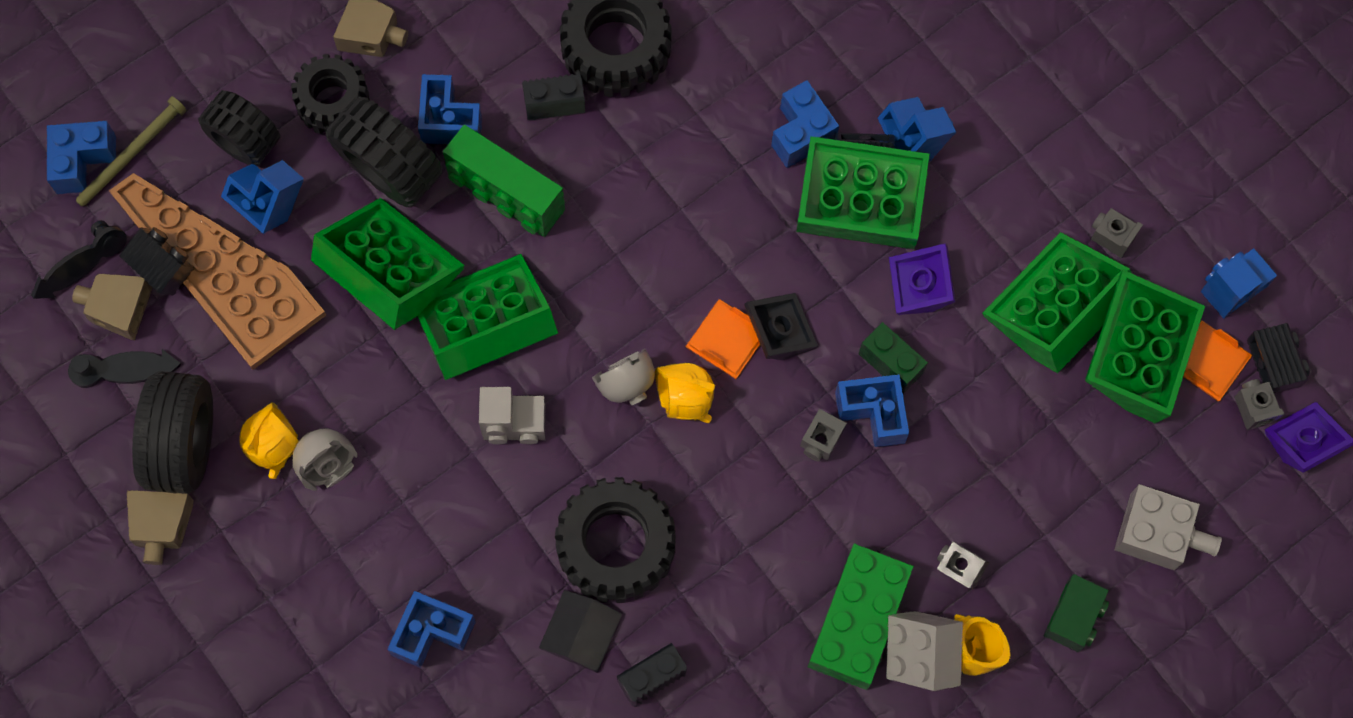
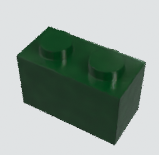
(892, 356)
(1076, 613)

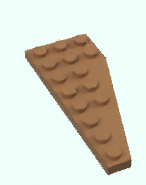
(239, 287)

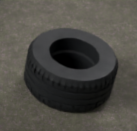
(172, 432)

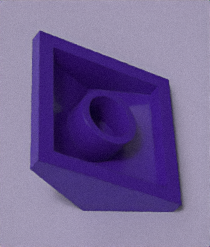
(922, 280)
(1308, 438)

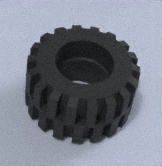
(319, 76)
(239, 128)

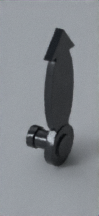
(73, 267)
(119, 368)

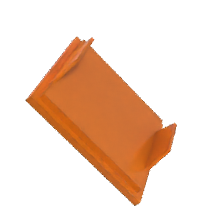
(725, 339)
(1215, 361)

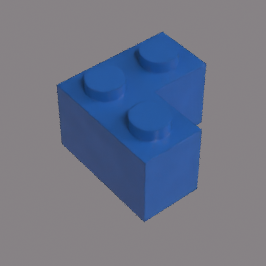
(439, 115)
(806, 118)
(916, 127)
(72, 148)
(263, 195)
(1237, 281)
(880, 401)
(425, 621)

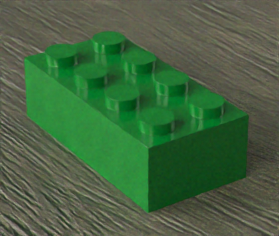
(504, 181)
(859, 616)

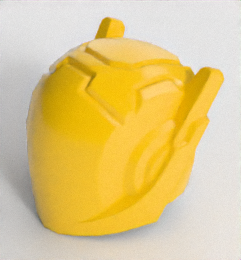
(685, 391)
(268, 439)
(982, 646)

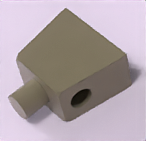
(368, 28)
(115, 302)
(157, 521)

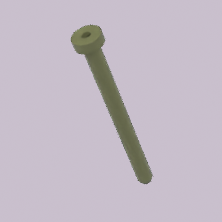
(131, 151)

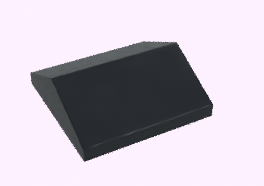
(781, 326)
(580, 630)

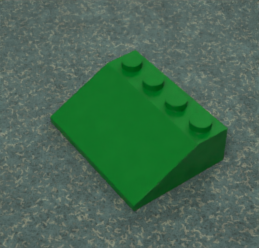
(863, 192)
(385, 262)
(1057, 301)
(486, 317)
(1144, 347)

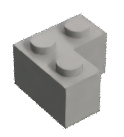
(510, 416)

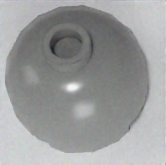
(627, 378)
(323, 458)

